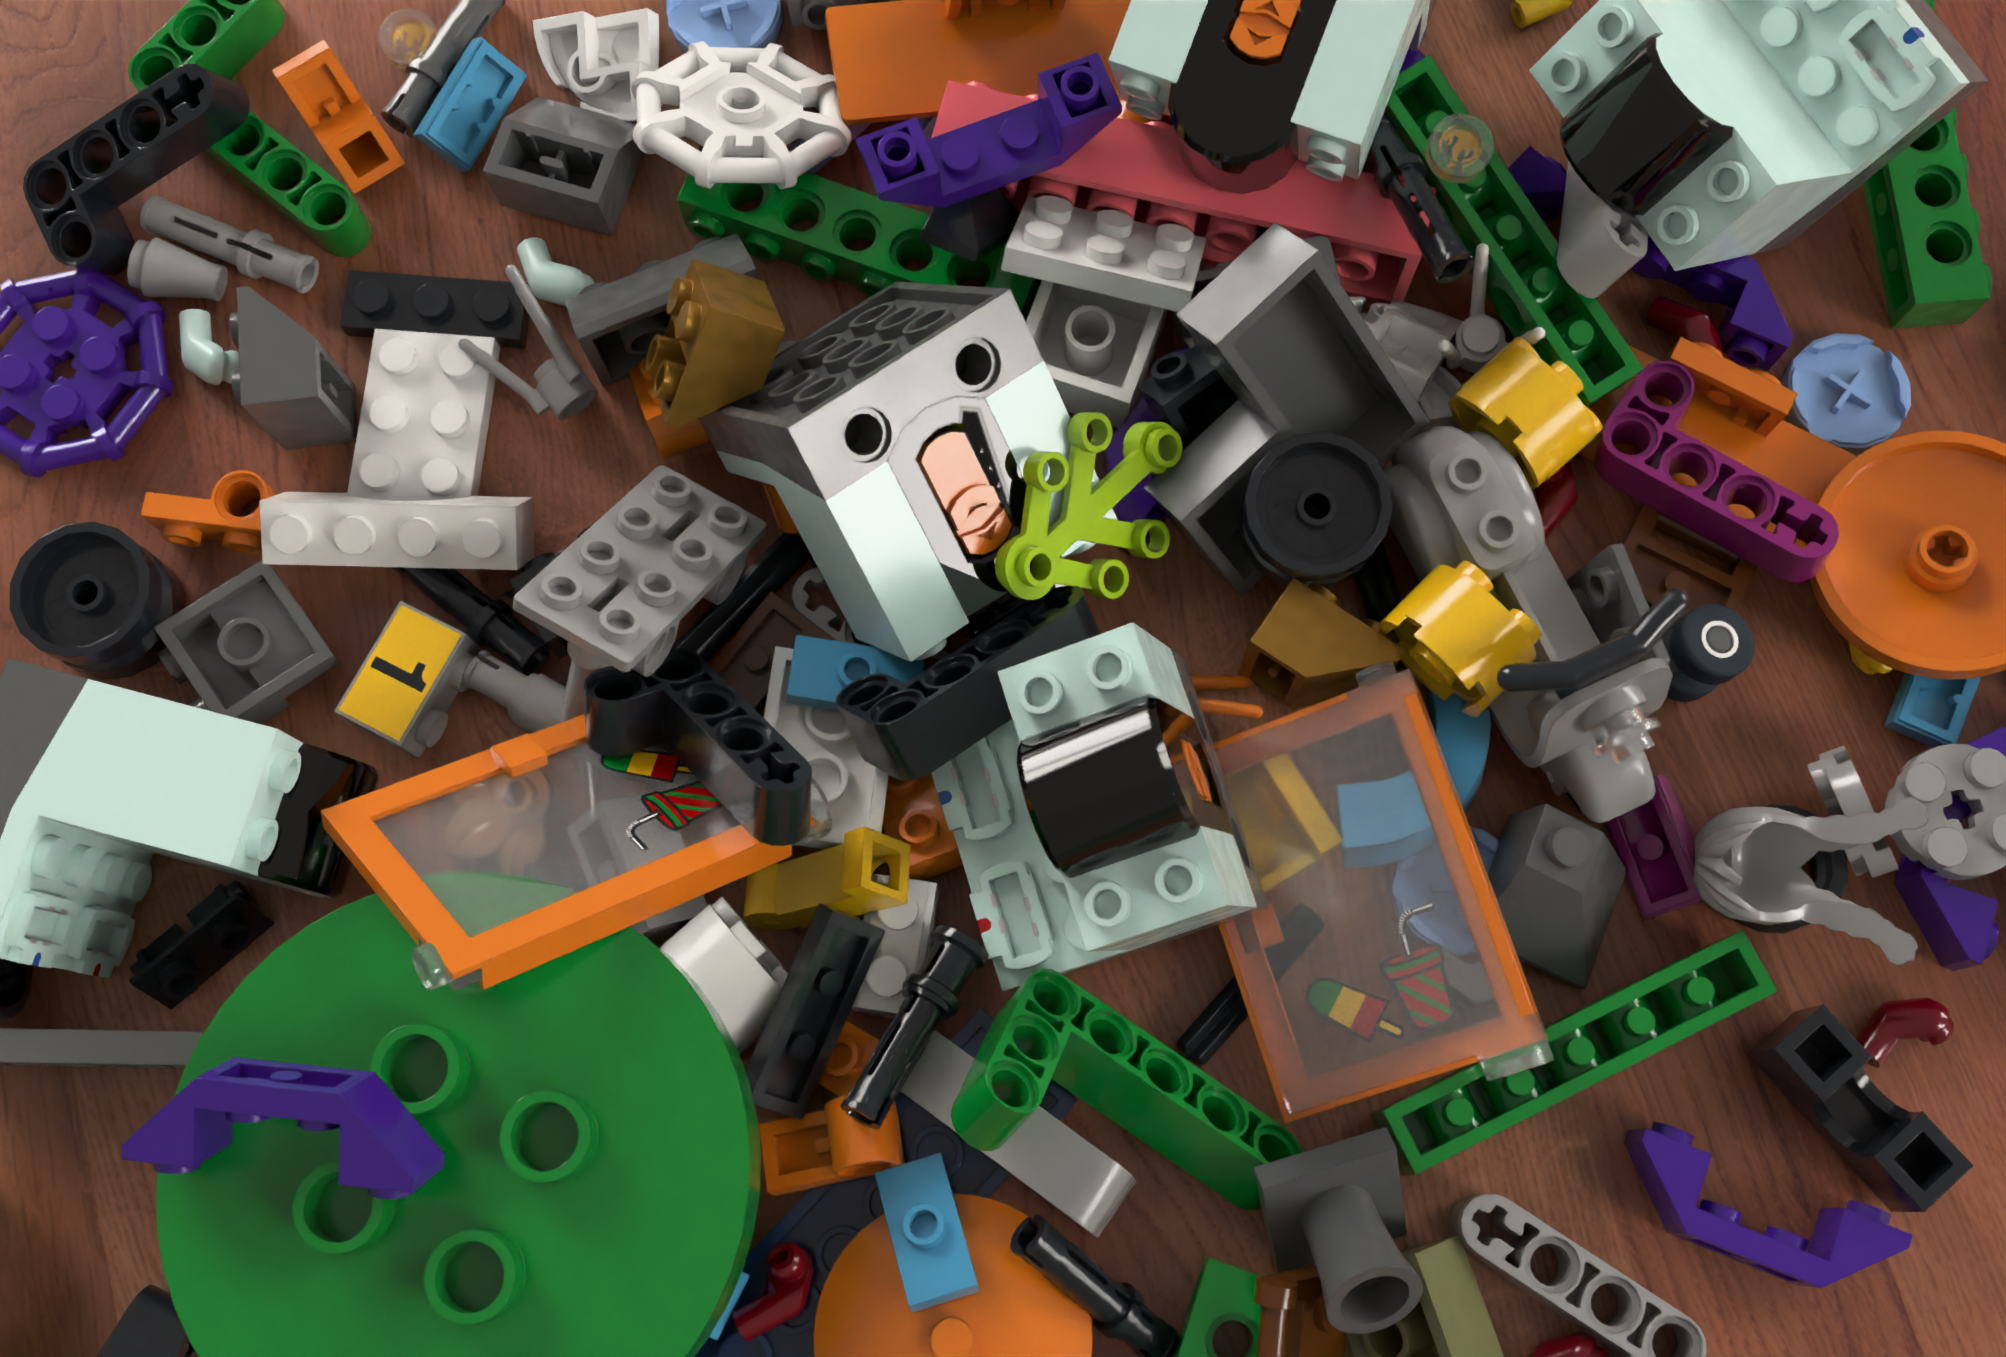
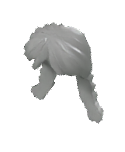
(1753, 870)

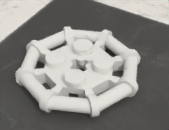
(739, 115)

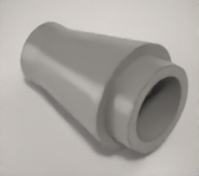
(173, 272)

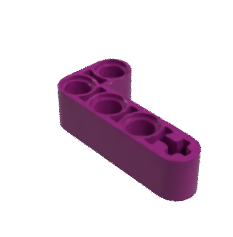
(1719, 481)

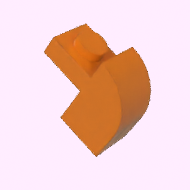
(338, 116)

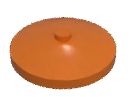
(1921, 554)
(1013, 1315)

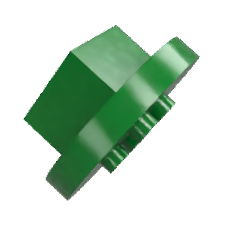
(585, 1178)

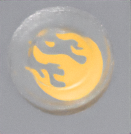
(406, 35)
(1459, 148)

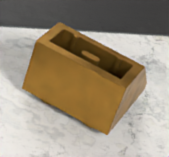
(715, 343)
(1313, 647)

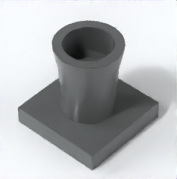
(1342, 1214)

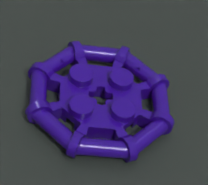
(99, 362)

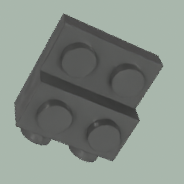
(245, 646)

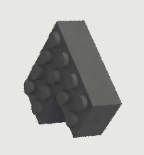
(1298, 366)

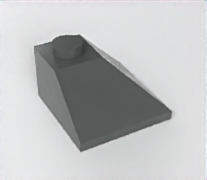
(1556, 890)

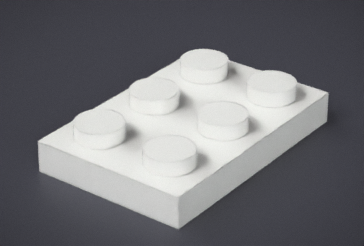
(1104, 253)
(422, 418)
(820, 735)

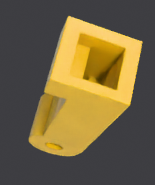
(838, 877)

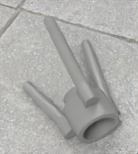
(560, 379)

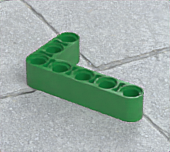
(224, 39)
(1124, 1073)

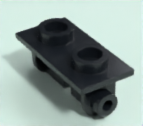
(184, 960)

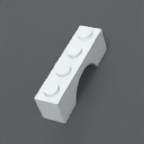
(393, 533)

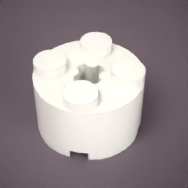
(730, 968)

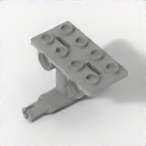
(623, 592)

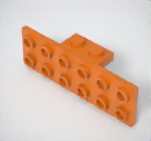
(900, 54)
(1742, 418)

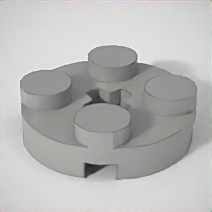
(1845, 794)
(1943, 844)

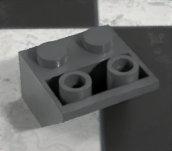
(564, 164)
(289, 378)

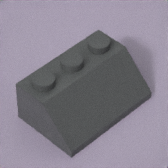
(623, 316)

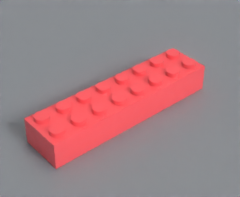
(1142, 174)

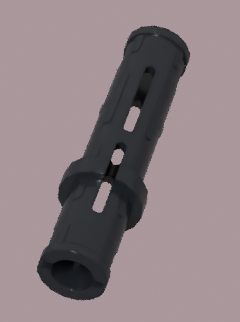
(1443, 249)
(487, 620)
(1114, 1306)

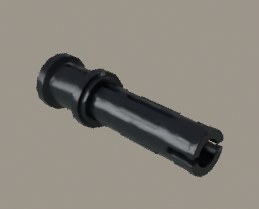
(928, 1000)

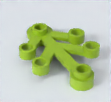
(1146, 450)

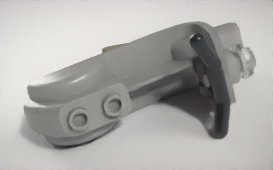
(1580, 700)

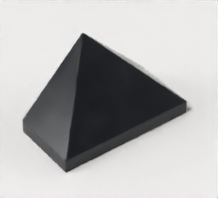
(972, 226)

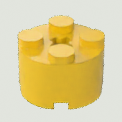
(1527, 409)
(1460, 635)

